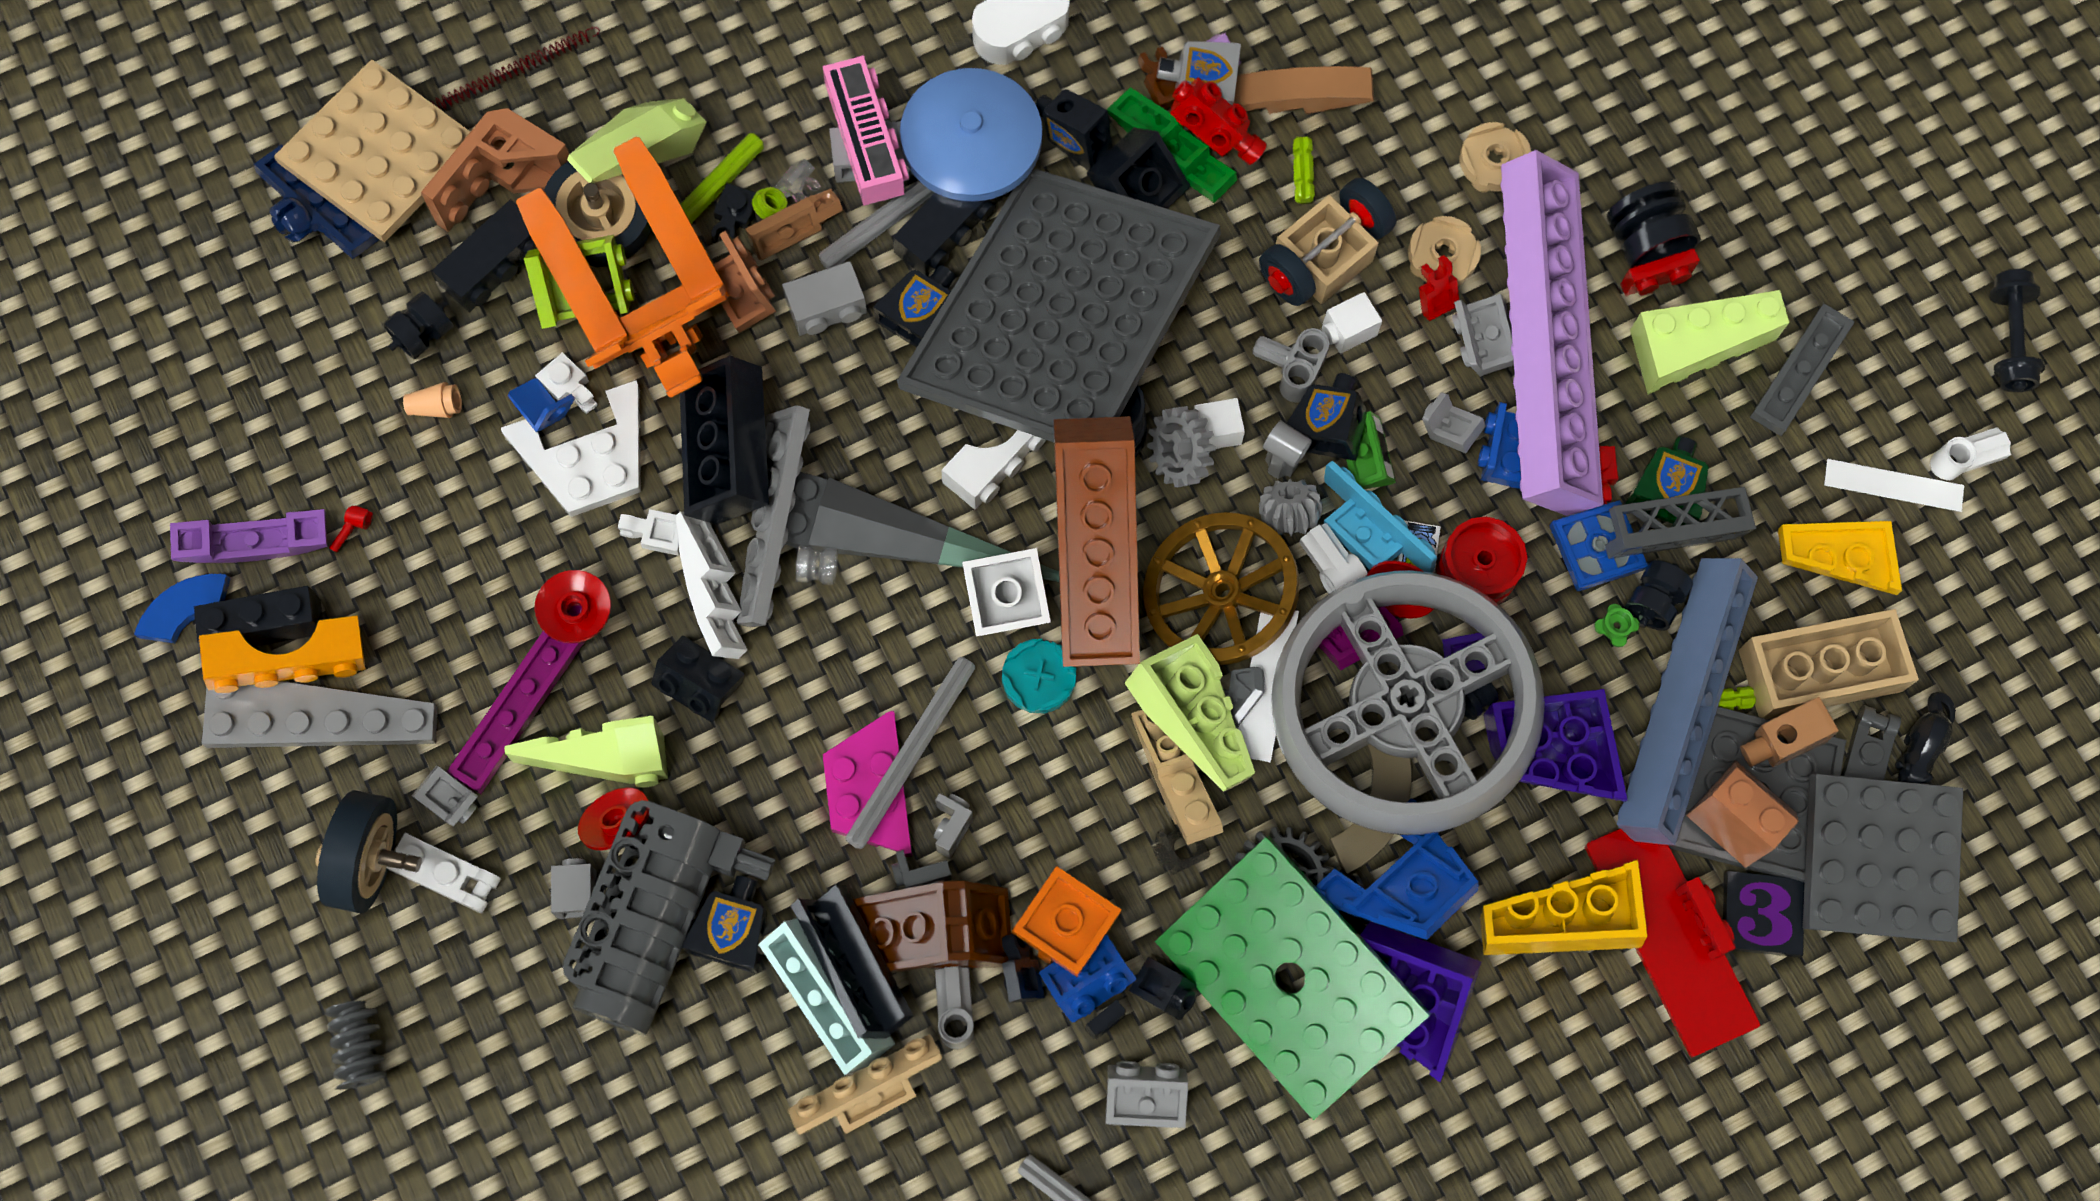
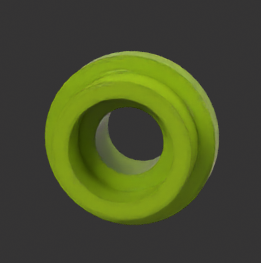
(768, 202)

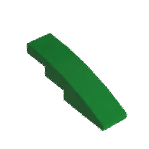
(1193, 156)

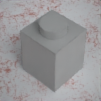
(571, 888)

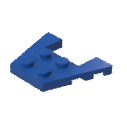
(1413, 893)

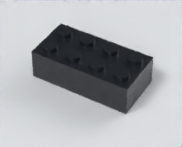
(724, 442)

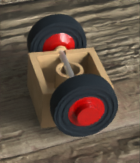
(1328, 244)

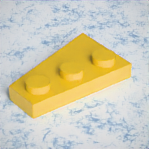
(1845, 551)

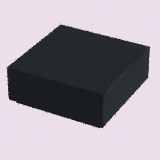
(1105, 1020)

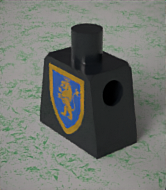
(1076, 127)
(914, 303)
(1332, 418)
(730, 928)

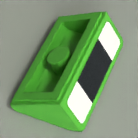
(1373, 462)

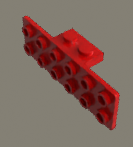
(1682, 945)

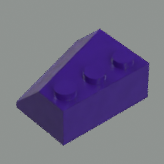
(1574, 748)
(1439, 981)

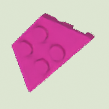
(854, 773)

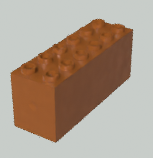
(1097, 541)

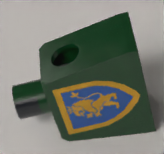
(1672, 475)

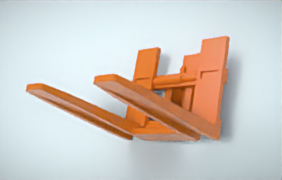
(656, 320)

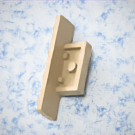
(869, 1091)

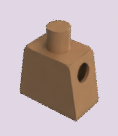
(1801, 728)

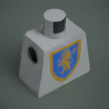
(1206, 60)

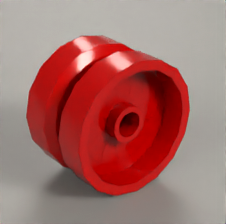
(1484, 556)

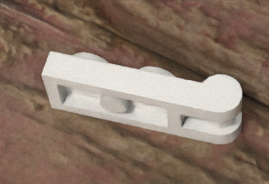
(446, 874)

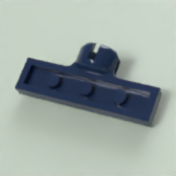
(307, 211)

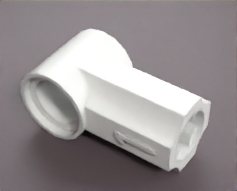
(1970, 453)
(1331, 558)

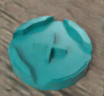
(1036, 676)

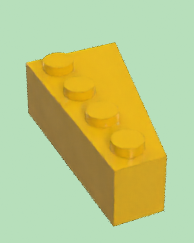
(1570, 916)

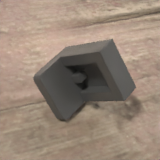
(922, 876)

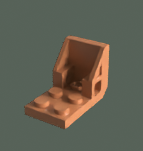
(483, 154)

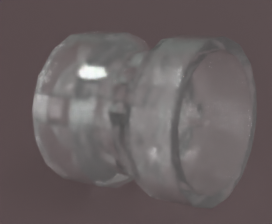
(808, 563)

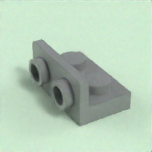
(1146, 1095)

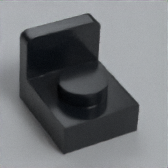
(1164, 989)

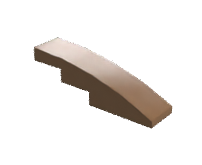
(1306, 88)

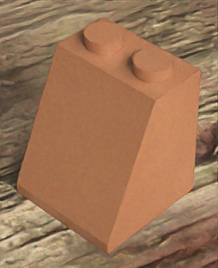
(1743, 815)

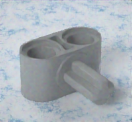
(1295, 360)

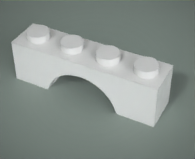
(978, 471)

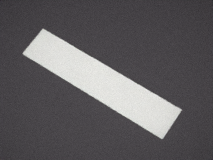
(1894, 485)

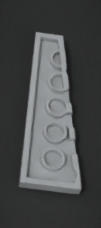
(784, 442)
(313, 717)

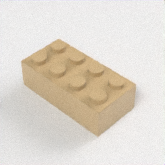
(1830, 660)

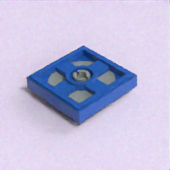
(1583, 549)

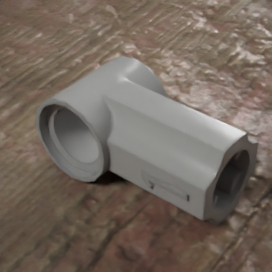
(1285, 450)
(954, 1003)

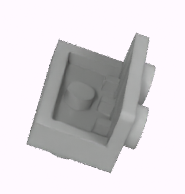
(1485, 334)

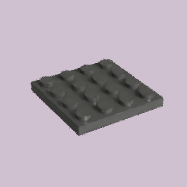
(1787, 781)
(1883, 858)

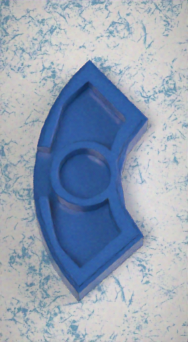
(175, 606)

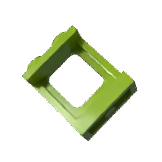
(550, 300)

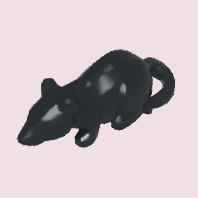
(1927, 740)

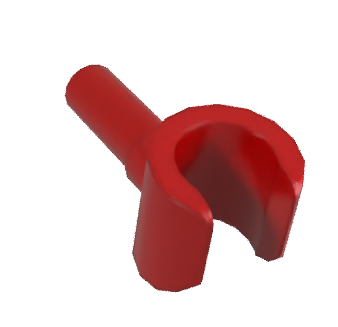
(354, 517)

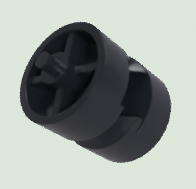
(417, 325)
(1662, 590)

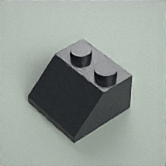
(1141, 169)

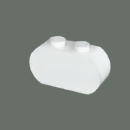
(1016, 27)

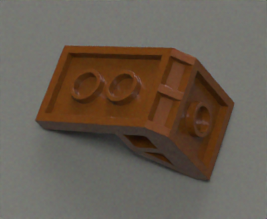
(939, 925)

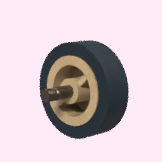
(598, 210)
(357, 852)

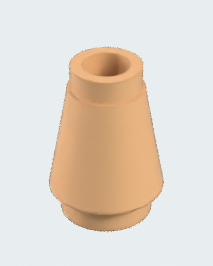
(435, 401)

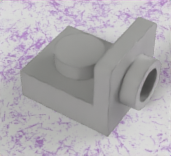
(952, 831)

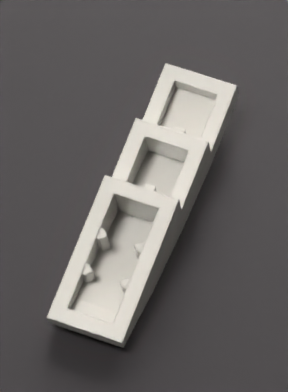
(706, 578)
(1258, 724)

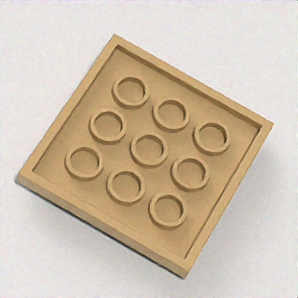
(373, 149)

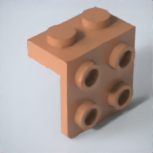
(748, 291)

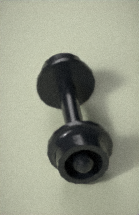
(2014, 289)

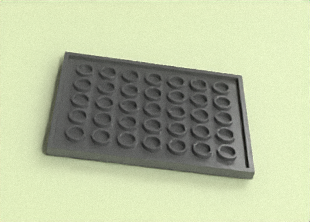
(1059, 306)

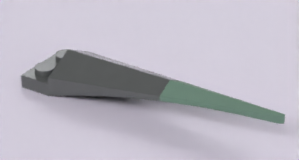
(864, 525)

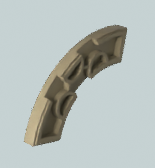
(1390, 782)

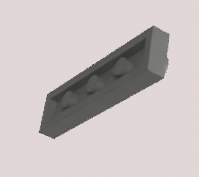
(1802, 369)

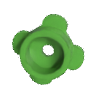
(1619, 615)

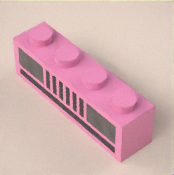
(864, 130)

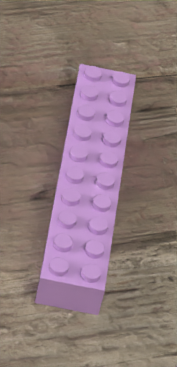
(1551, 335)

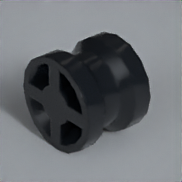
(1479, 699)

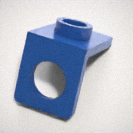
(538, 405)

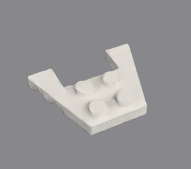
(592, 467)

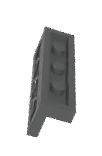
(1680, 536)

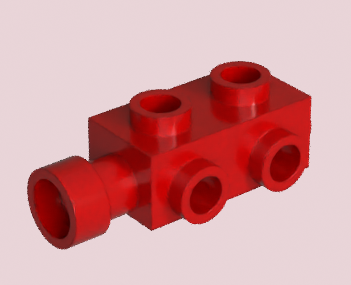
(1215, 120)

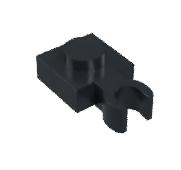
(733, 211)
(1020, 973)

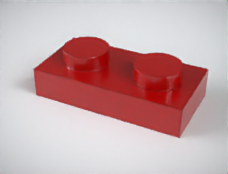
(1651, 275)

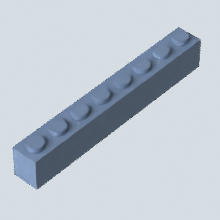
(1687, 701)

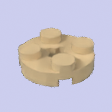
(1476, 149)
(1448, 232)

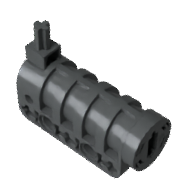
(651, 910)

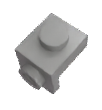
(1452, 425)
(446, 797)

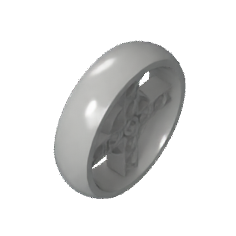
(1356, 609)

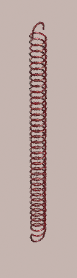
(515, 71)

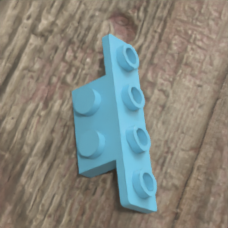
(1369, 528)

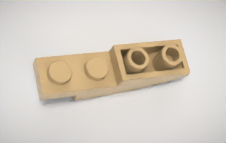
(1178, 782)

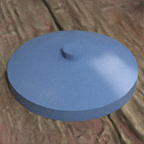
(971, 134)

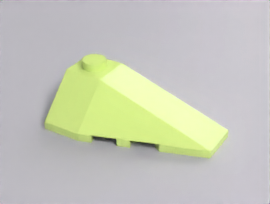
(664, 126)
(1187, 702)
(622, 752)

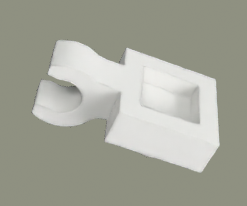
(564, 378)
(657, 531)

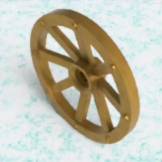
(1223, 580)

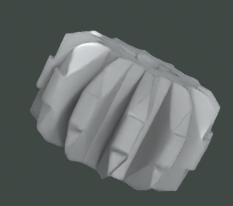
(1290, 506)

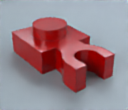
(1440, 290)

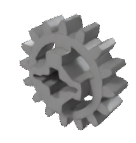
(1181, 446)

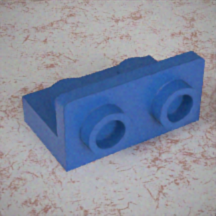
(1501, 456)
(1099, 980)

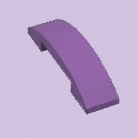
(248, 540)

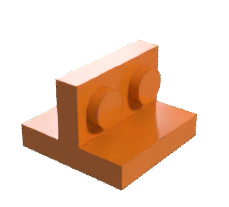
(1066, 921)

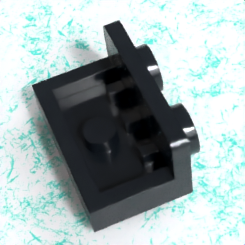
(696, 678)

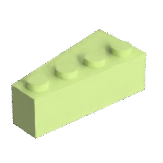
(1701, 335)

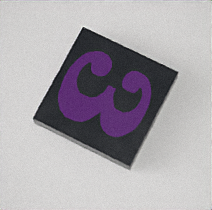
(1764, 913)

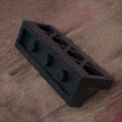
(854, 961)

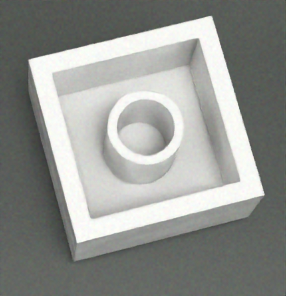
(1006, 592)

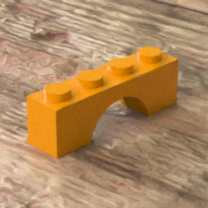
(234, 663)

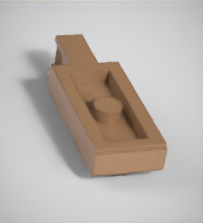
(792, 224)

